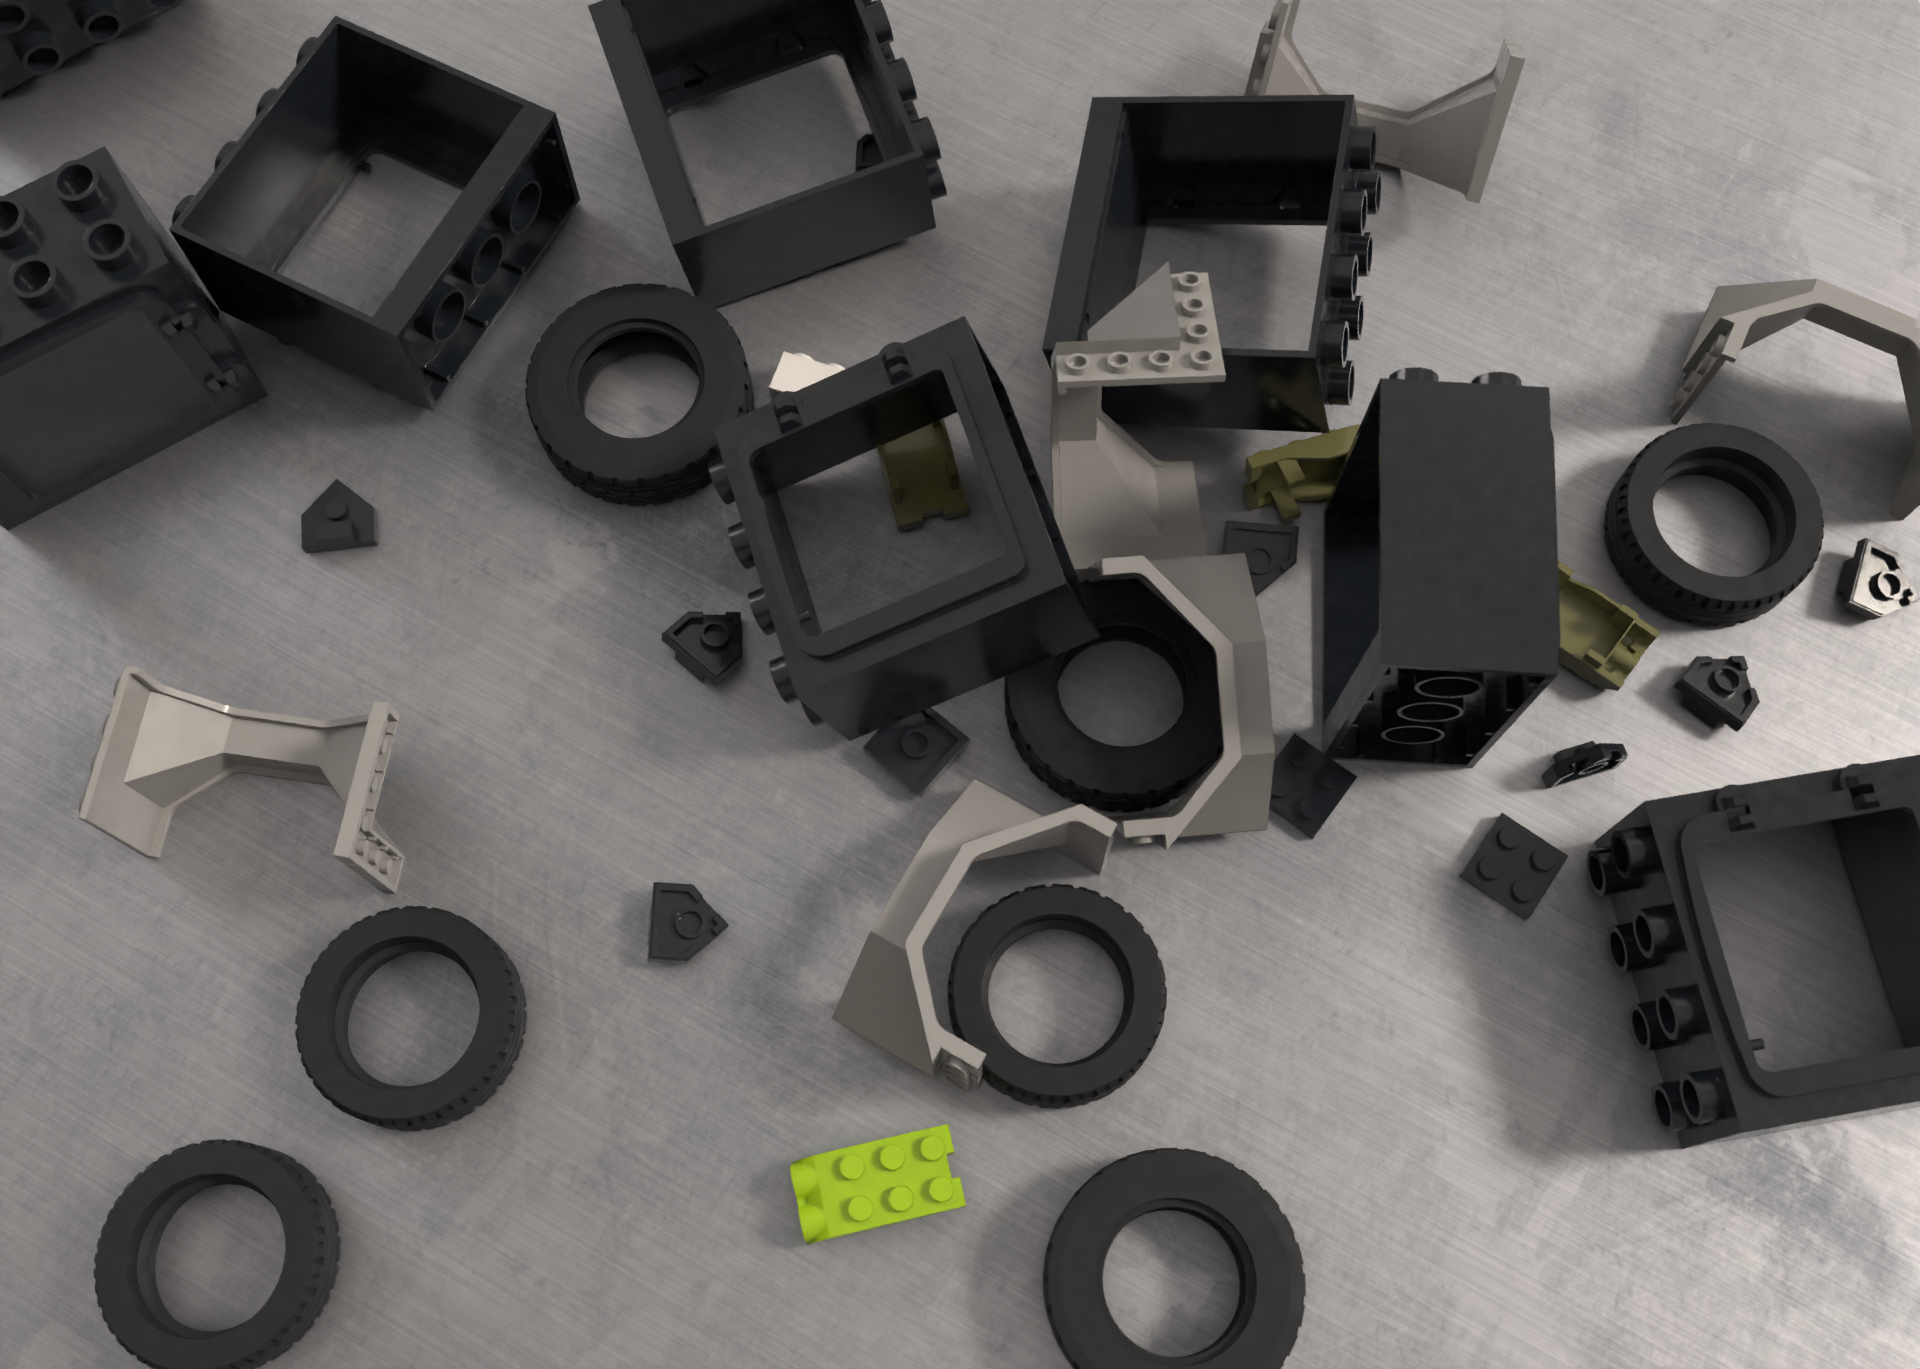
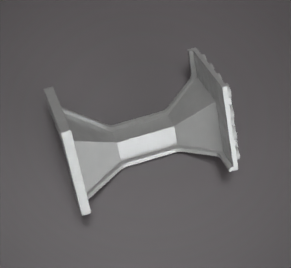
(1440, 141)
(1754, 311)
(1105, 485)
(1220, 604)
(174, 745)
(889, 986)

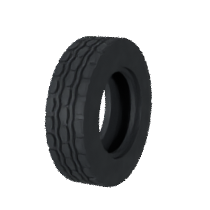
(614, 326)
(1110, 774)
(1191, 1183)

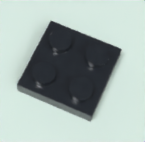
(917, 748)
(1307, 785)
(1513, 866)

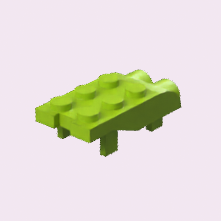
(876, 1184)

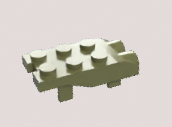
(1297, 472)
(922, 476)
(1597, 634)

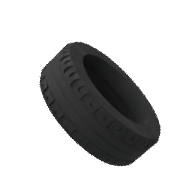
(1754, 467)
(1118, 935)
(345, 968)
(132, 1237)

